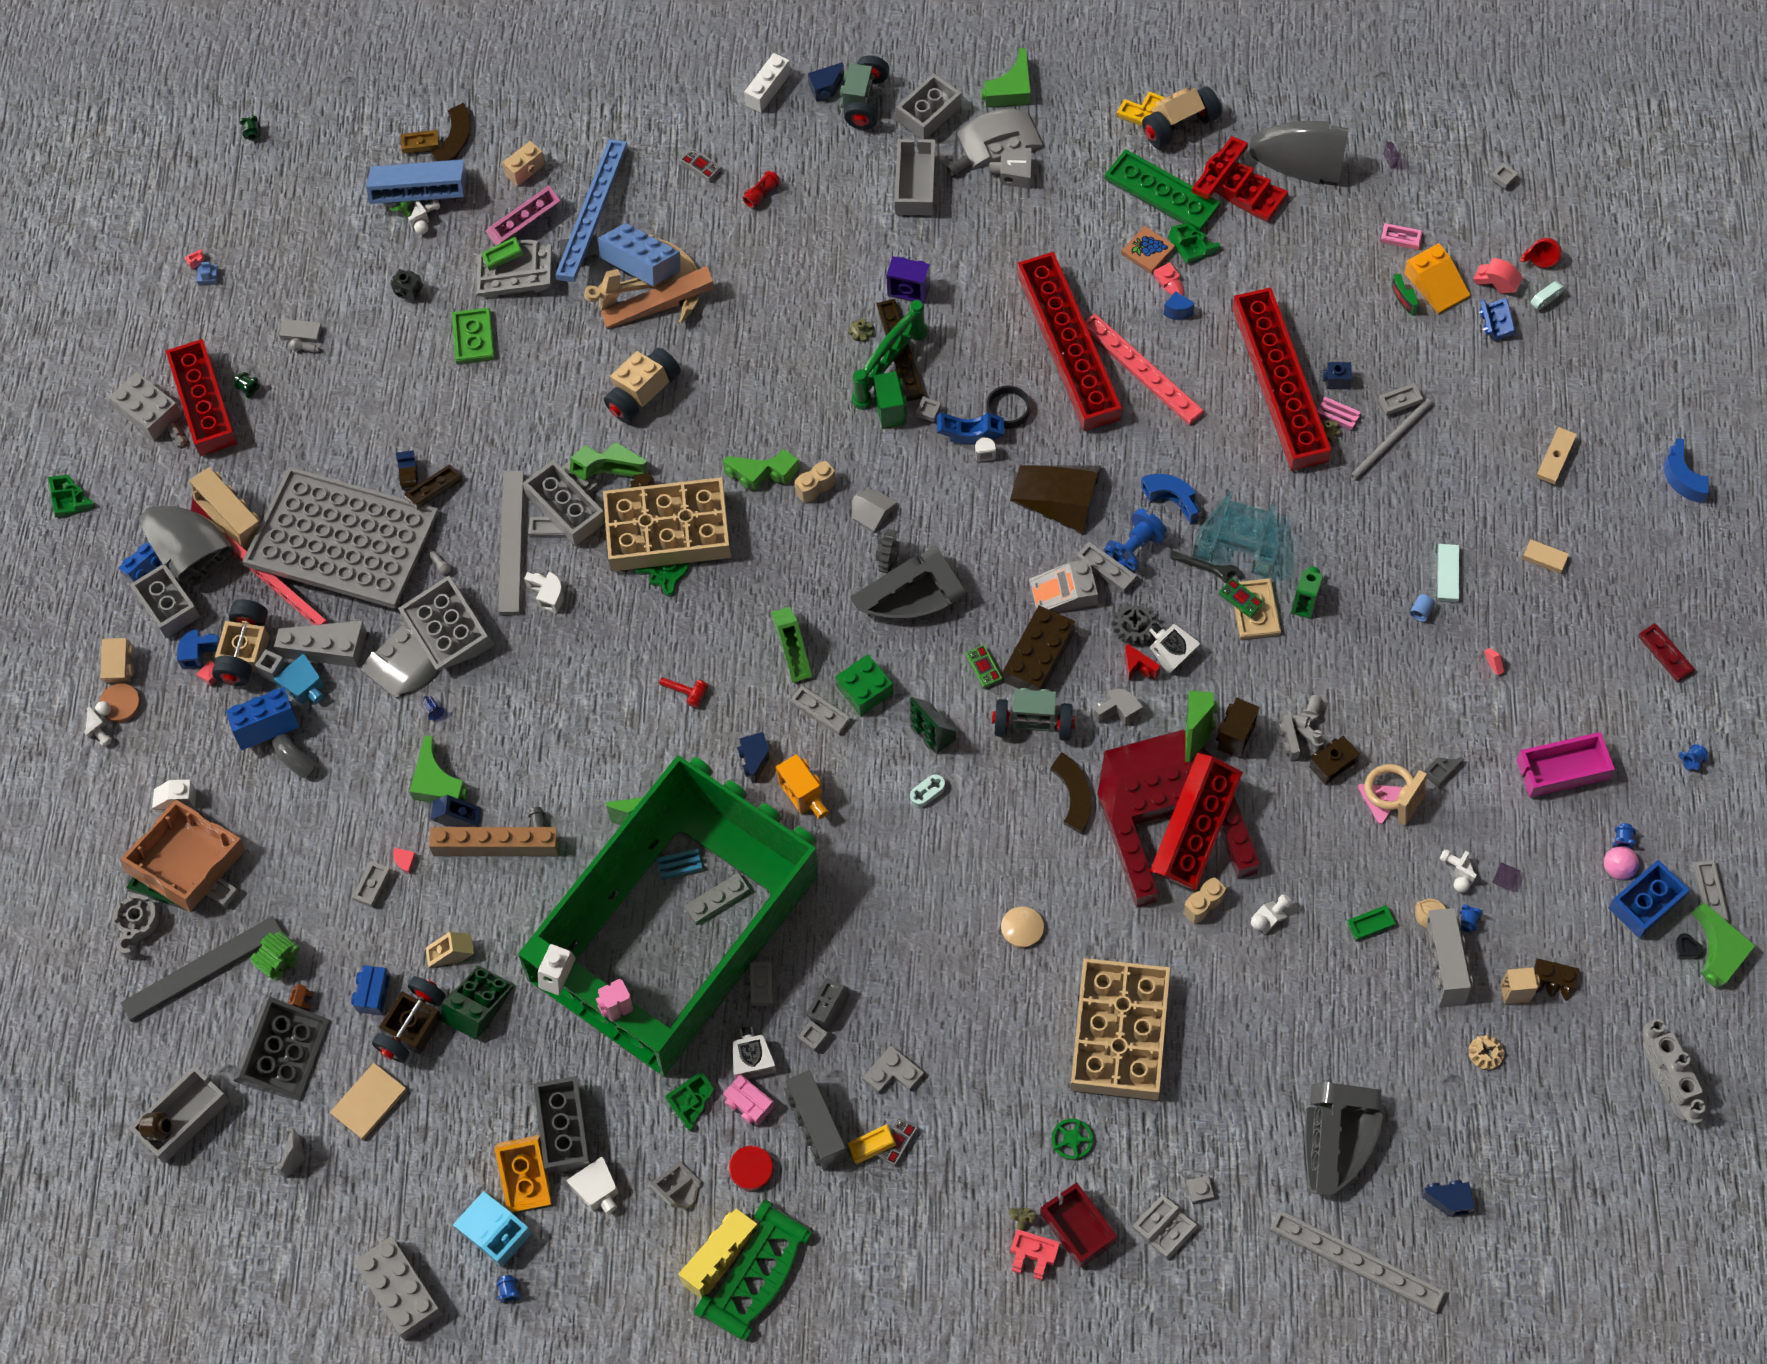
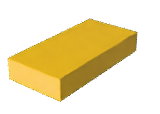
(871, 1144)

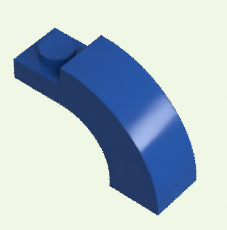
(970, 430)
(1681, 477)
(1173, 489)

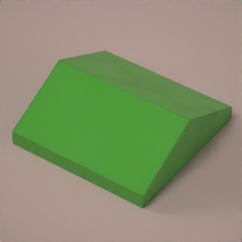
(620, 809)

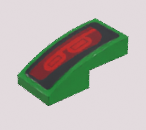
(1405, 296)

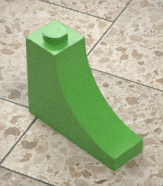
(1010, 88)
(791, 643)
(430, 781)
(1725, 946)

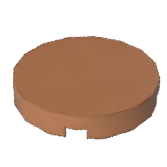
(123, 702)

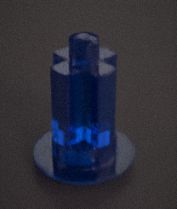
(432, 708)

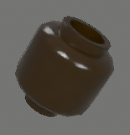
(155, 1126)

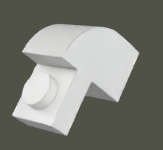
(549, 588)

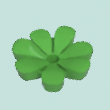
(403, 207)

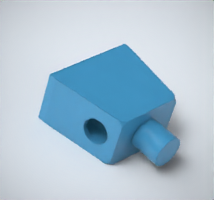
(300, 681)

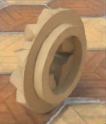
(1483, 1061)

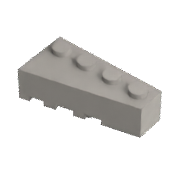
(323, 643)
(1449, 957)

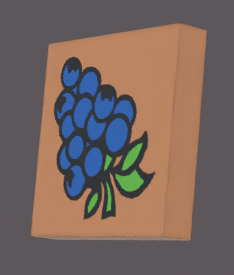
(1148, 249)

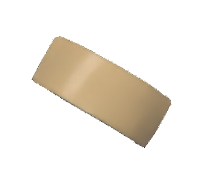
(1423, 907)

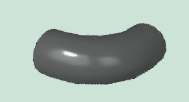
(292, 755)

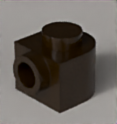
(642, 480)

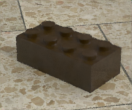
(1039, 650)

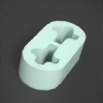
(1547, 295)
(930, 794)

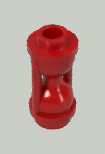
(755, 194)

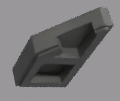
(1441, 770)

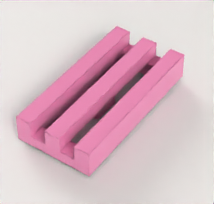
(1401, 239)
(1338, 410)

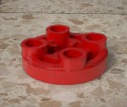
(751, 1168)

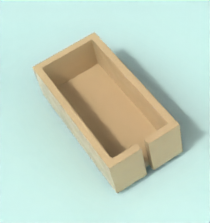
(224, 507)

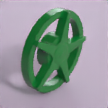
(1072, 1139)

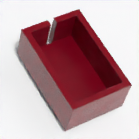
(1078, 1225)

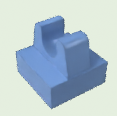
(207, 274)

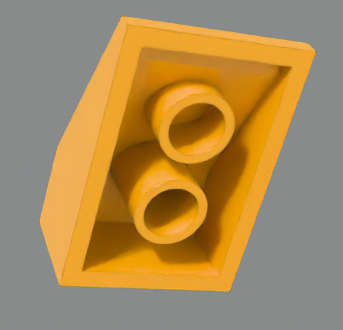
(1436, 278)
(523, 1173)

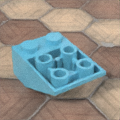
(493, 1229)

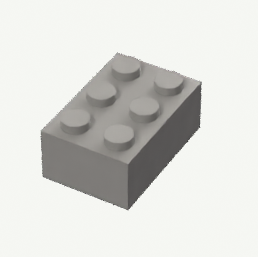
(928, 106)
(145, 406)
(165, 600)

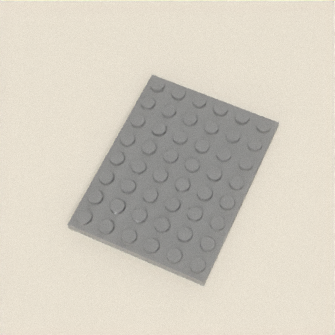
(340, 537)

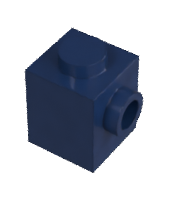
(1337, 375)

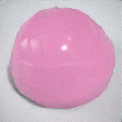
(1621, 863)

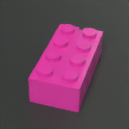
(1565, 764)

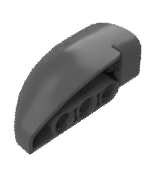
(1302, 150)
(185, 540)
(912, 589)
(1339, 1134)

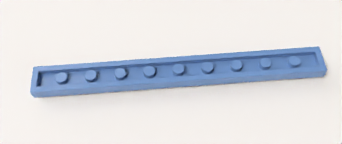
(591, 211)

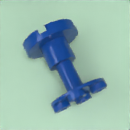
(1145, 529)

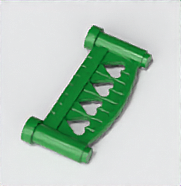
(916, 330)
(721, 1308)

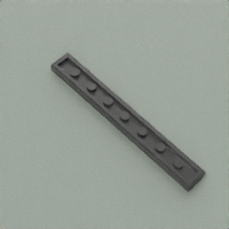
(198, 970)

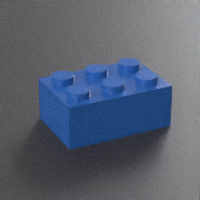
(262, 718)
(1648, 898)

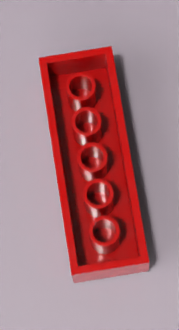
(201, 397)
(1196, 821)

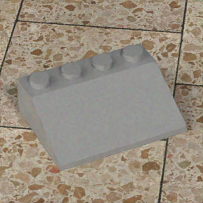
(446, 625)

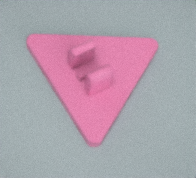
(1386, 793)

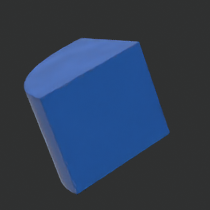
(1178, 307)

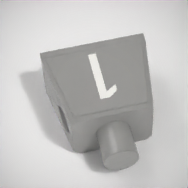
(1014, 168)

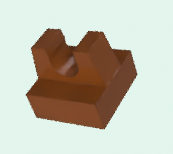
(297, 997)

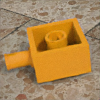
(801, 786)

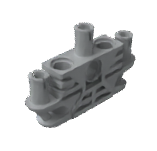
(1673, 1072)

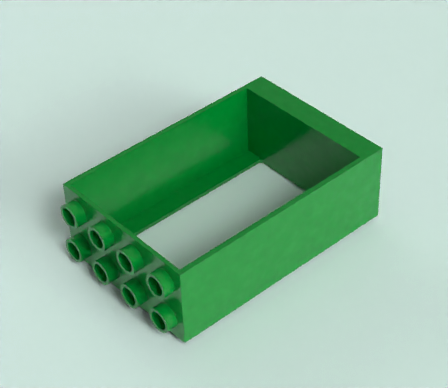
(725, 824)

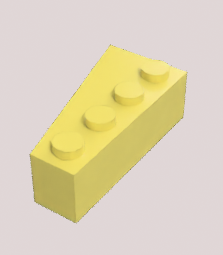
(717, 1253)

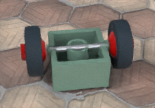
(858, 91)
(1033, 712)

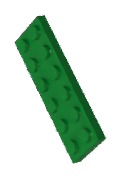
(1161, 190)

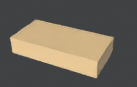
(1545, 556)

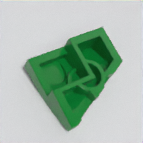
(1191, 243)
(66, 496)
(690, 1098)

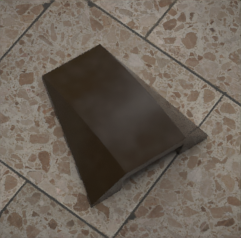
(1057, 491)

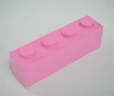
(522, 215)

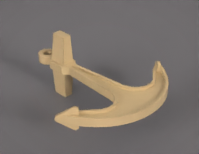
(612, 287)

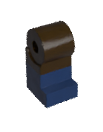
(407, 469)

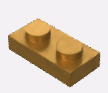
(419, 141)

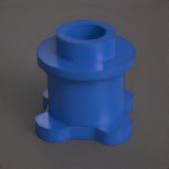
(1695, 756)
(1624, 836)
(1469, 918)
(508, 1289)

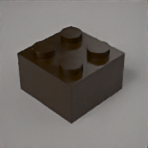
(1237, 727)

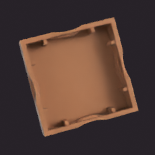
(182, 855)

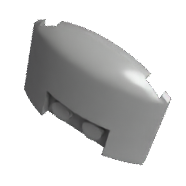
(997, 132)
(521, 274)
(400, 664)

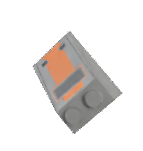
(1065, 587)

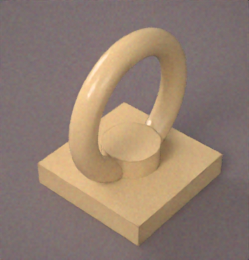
(1409, 796)

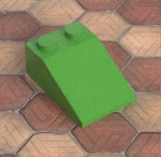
(1199, 721)

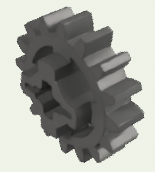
(887, 551)
(1124, 624)

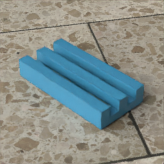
(679, 856)

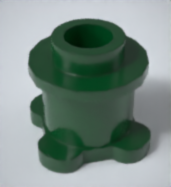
(250, 127)
(246, 383)

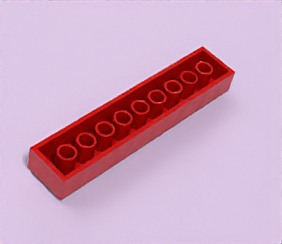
(1069, 341)
(1281, 379)

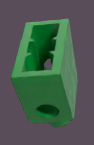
(1309, 586)

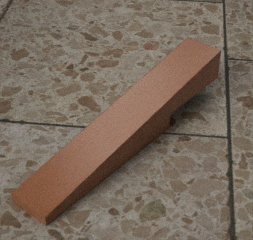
(659, 298)

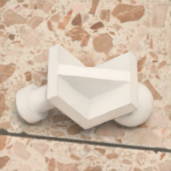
(419, 218)
(95, 723)
(1463, 872)
(1270, 914)

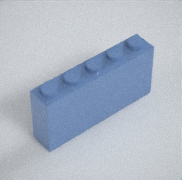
(416, 181)

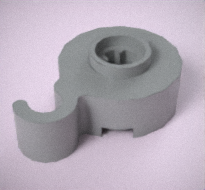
(135, 929)

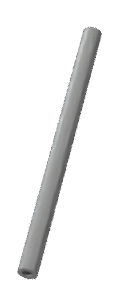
(1390, 439)

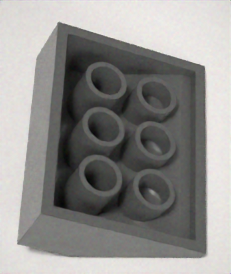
(281, 1049)

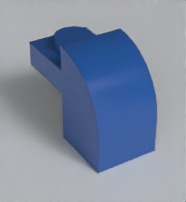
(192, 647)

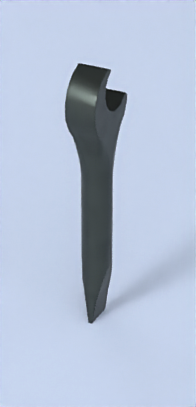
(1221, 571)

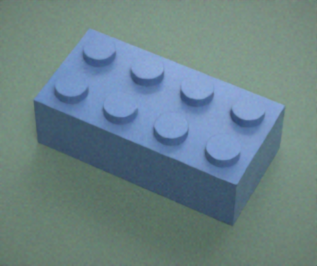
(639, 254)

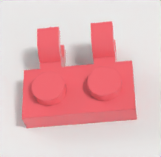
(1034, 1248)

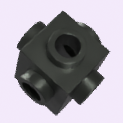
(406, 284)

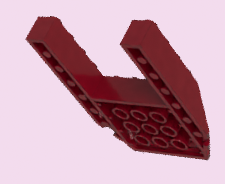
(1145, 784)

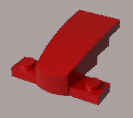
(1239, 182)

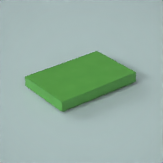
(473, 335)

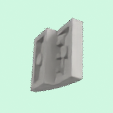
(1165, 1227)

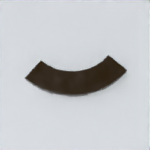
(458, 134)
(1078, 791)

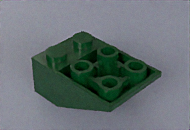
(930, 725)
(475, 1002)

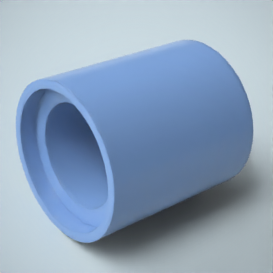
(1422, 607)

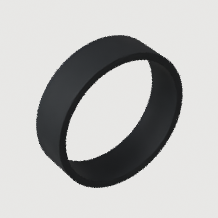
(1013, 390)

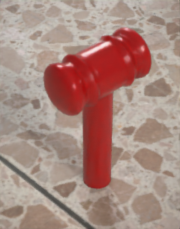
(695, 694)

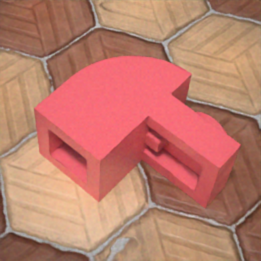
(1500, 273)

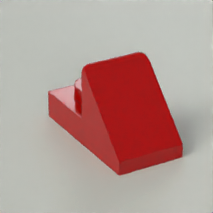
(1136, 660)

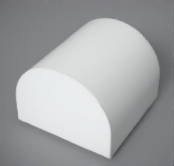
(985, 450)

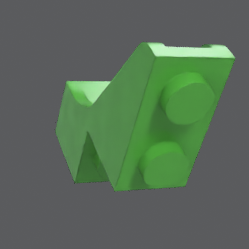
(614, 460)
(753, 472)

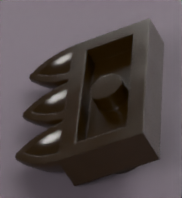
(1556, 977)

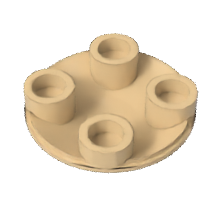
(1022, 926)

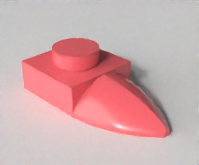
(1169, 279)

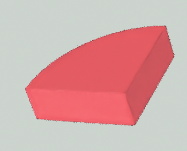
(195, 259)
(1494, 660)
(404, 859)

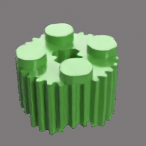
(276, 955)

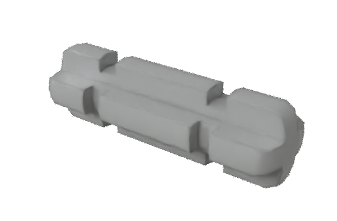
(175, 433)

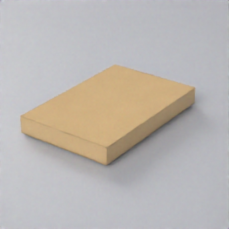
(1265, 620)
(368, 1101)

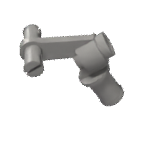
(1303, 722)

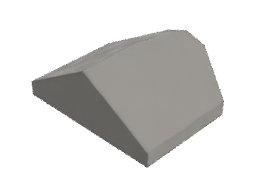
(871, 508)
(293, 1154)
(677, 1186)

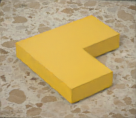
(1134, 112)

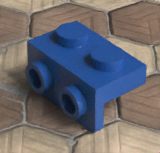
(1498, 319)
(140, 563)

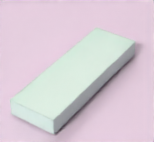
(1448, 573)

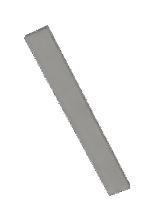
(511, 543)
(1357, 1261)

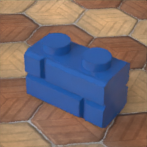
(371, 990)

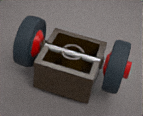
(410, 1021)

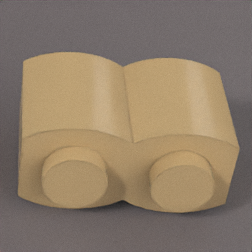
(818, 480)
(1206, 899)

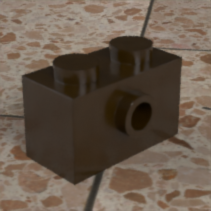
(1334, 759)

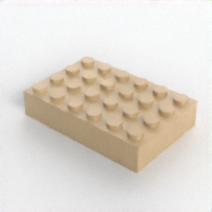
(666, 524)
(1120, 1029)

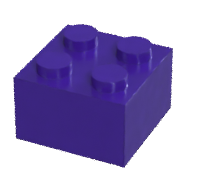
(908, 279)

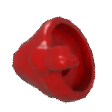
(1543, 253)

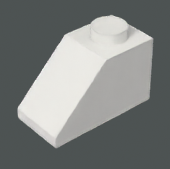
(174, 789)

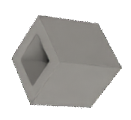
(270, 665)

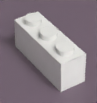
(767, 82)

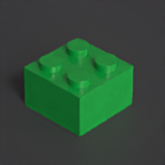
(890, 399)
(864, 685)

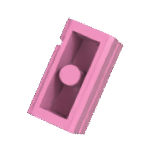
(614, 1000)
(748, 1100)

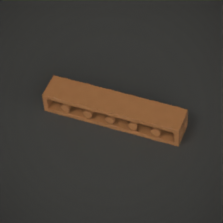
(494, 841)

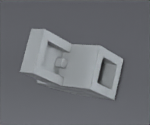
(1119, 702)

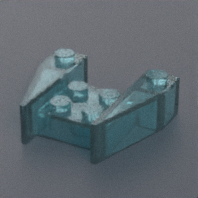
(1243, 528)

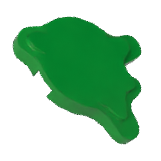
(665, 576)

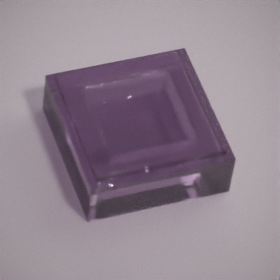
(1391, 155)
(1506, 876)

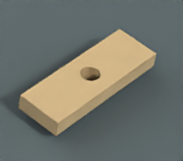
(1560, 448)

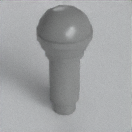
(298, 345)
(442, 567)

